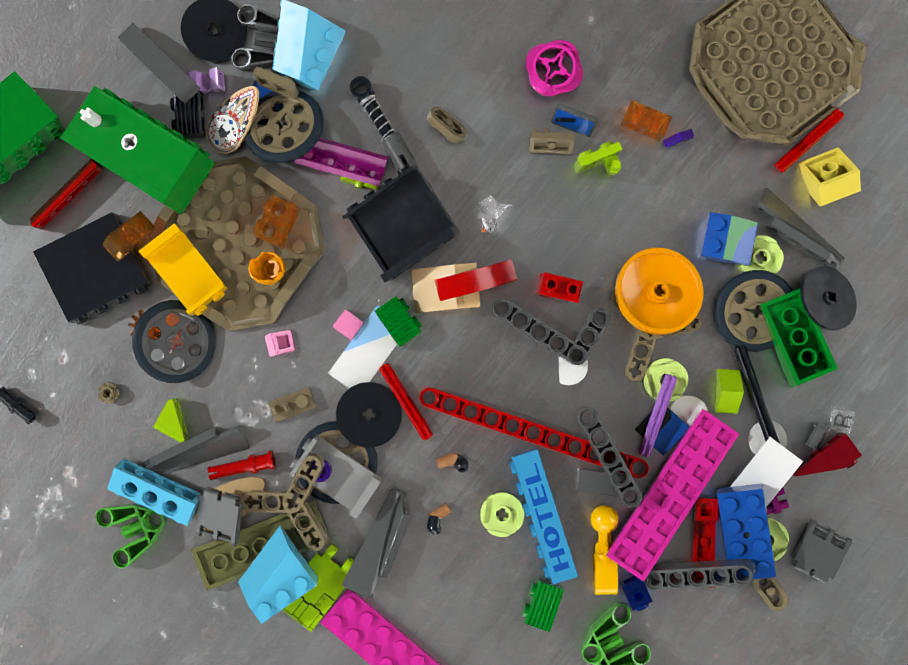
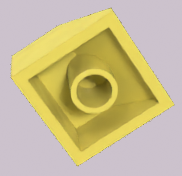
(830, 176)

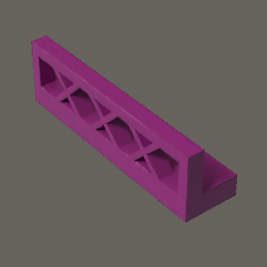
(346, 161)

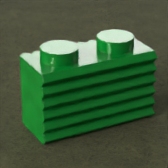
(398, 321)
(543, 604)

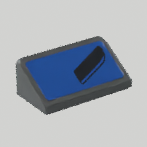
(574, 120)

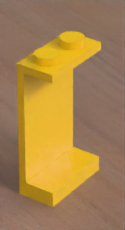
(184, 270)

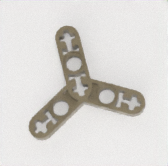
(643, 339)
(294, 512)

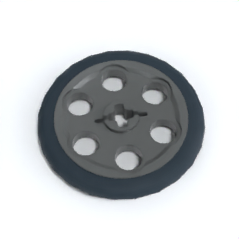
(162, 369)

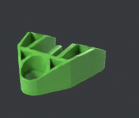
(136, 548)
(604, 626)

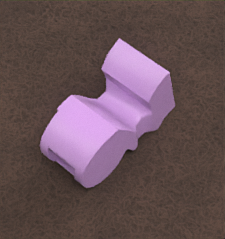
(209, 82)

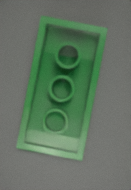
(797, 339)

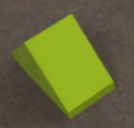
(728, 391)
(171, 421)

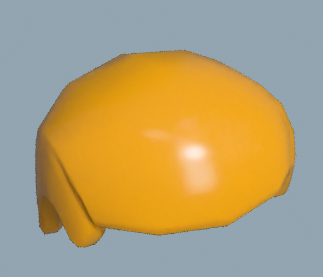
(267, 268)

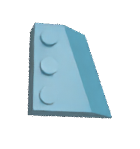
(305, 45)
(276, 577)

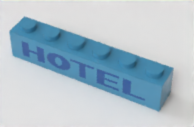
(544, 516)

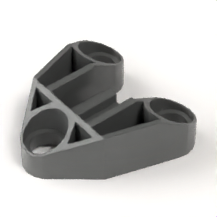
(261, 21)

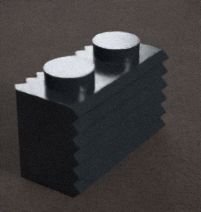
(189, 117)

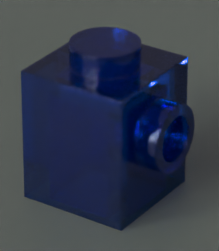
(635, 593)

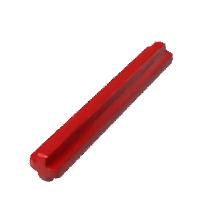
(809, 140)
(405, 401)

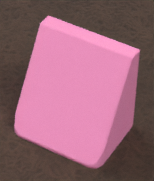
(348, 324)
(280, 342)

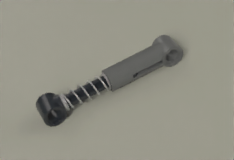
(391, 141)

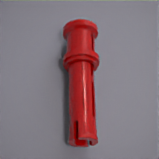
(252, 464)

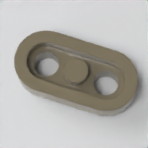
(446, 124)
(768, 590)

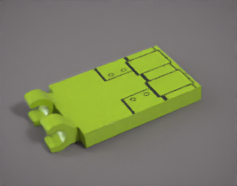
(315, 603)

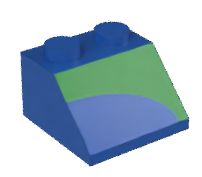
(729, 239)

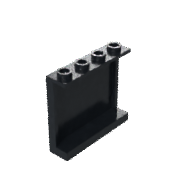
(402, 222)
(86, 274)

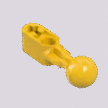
(605, 571)

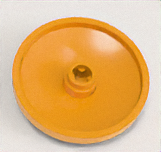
(659, 291)

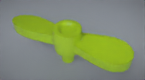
(358, 184)

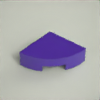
(681, 136)

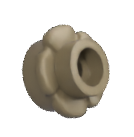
(114, 393)

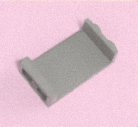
(349, 481)

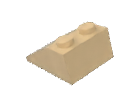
(426, 294)

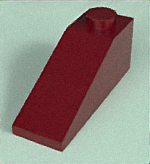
(833, 455)

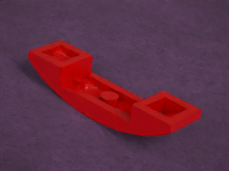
(475, 280)
(704, 531)

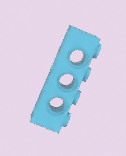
(146, 484)

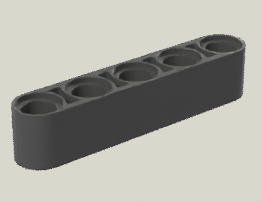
(159, 63)
(612, 467)
(708, 569)

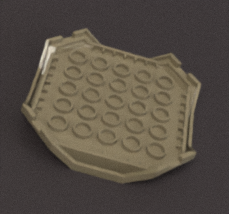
(775, 66)
(222, 229)

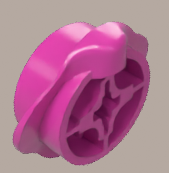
(564, 48)

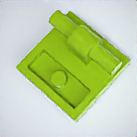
(605, 154)

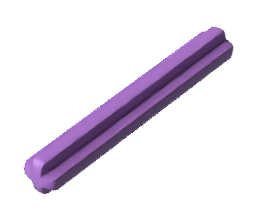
(657, 415)

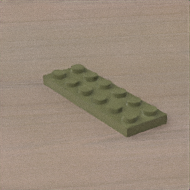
(223, 563)

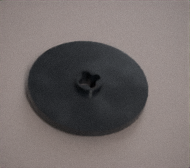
(204, 43)
(825, 283)
(354, 424)

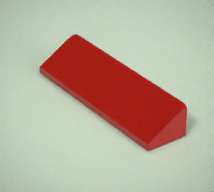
(66, 194)

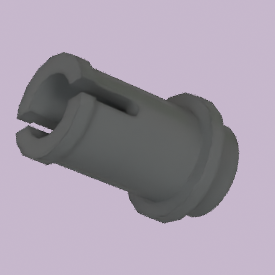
(817, 435)

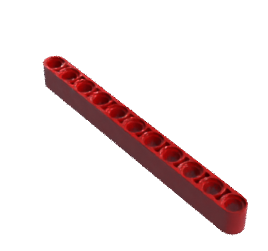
(524, 425)

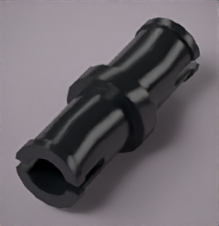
(17, 406)

